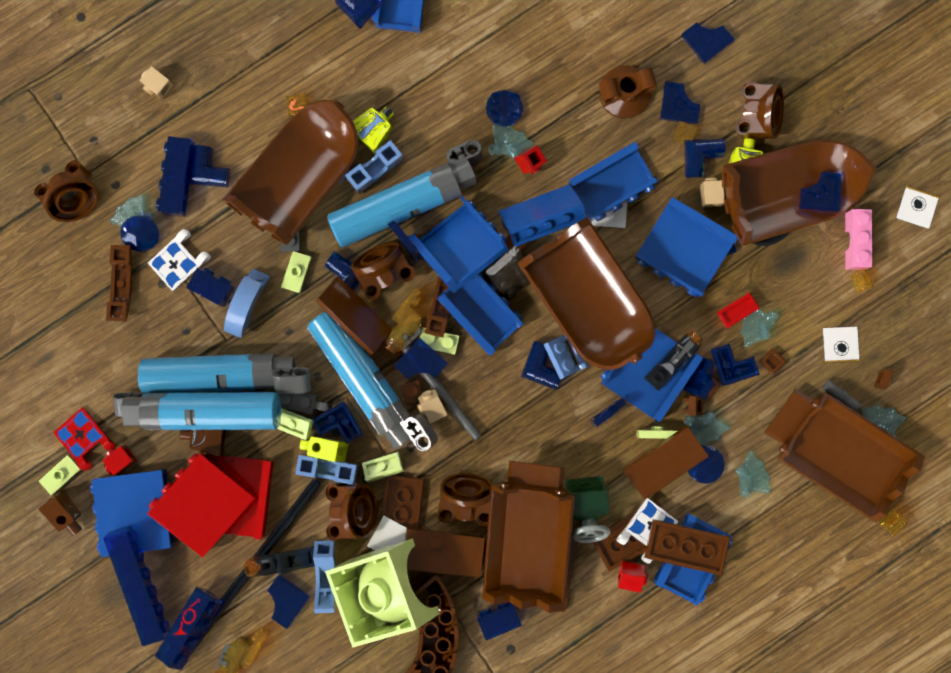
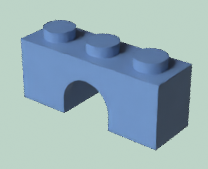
(365, 175)
(337, 471)

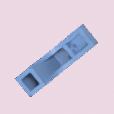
(243, 302)
(324, 559)

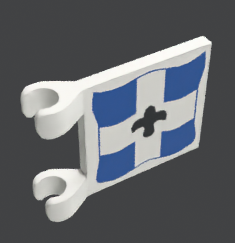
(175, 262)
(641, 524)

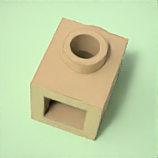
(155, 83)
(712, 193)
(431, 406)

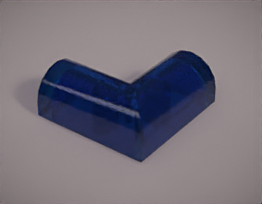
(359, 10)
(697, 151)
(202, 171)
(342, 267)
(537, 371)
(732, 371)
(339, 418)

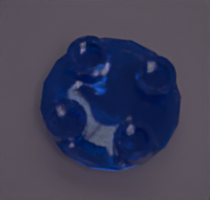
(504, 108)
(140, 233)
(710, 468)

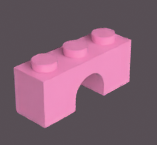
(859, 225)

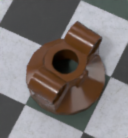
(626, 104)
(762, 111)
(68, 194)
(381, 268)
(465, 497)
(351, 511)

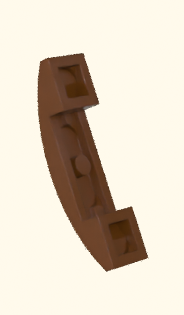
(120, 283)
(438, 314)

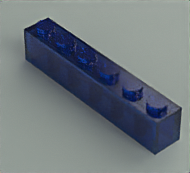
(137, 585)

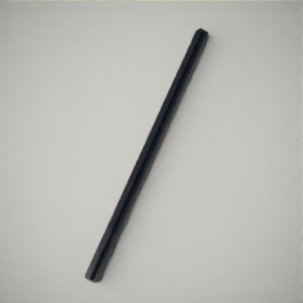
(265, 548)

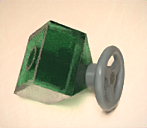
(589, 506)

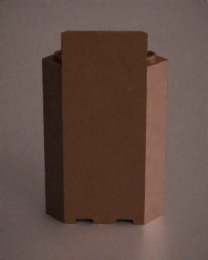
(843, 452)
(529, 538)

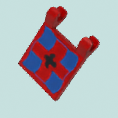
(81, 435)

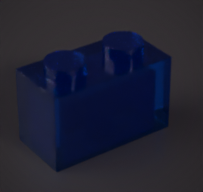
(210, 287)
(498, 620)

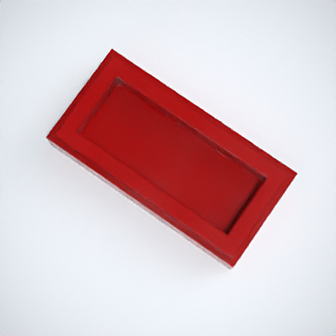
(738, 310)

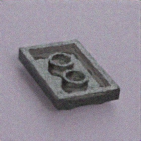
(508, 275)

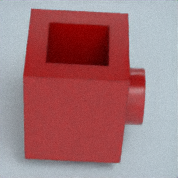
(530, 160)
(118, 460)
(632, 576)

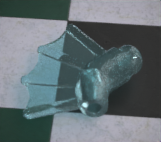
(508, 142)
(132, 207)
(757, 327)
(885, 418)
(706, 427)
(752, 476)

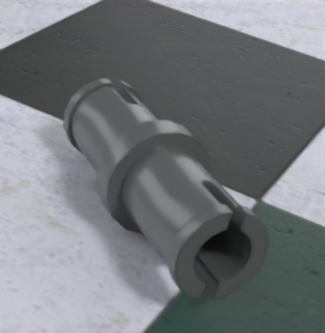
(841, 395)

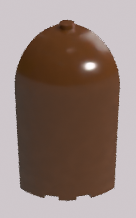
(296, 170)
(767, 187)
(591, 297)

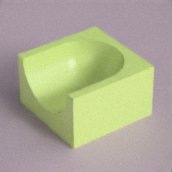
(377, 595)

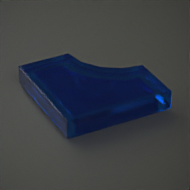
(707, 42)
(677, 105)
(824, 194)
(406, 242)
(420, 359)
(701, 380)
(607, 412)
(287, 600)

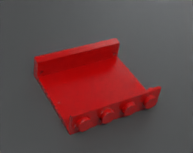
(251, 475)
(200, 504)

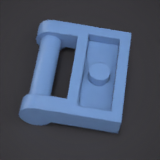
(562, 358)

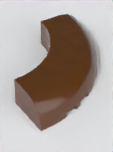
(438, 636)

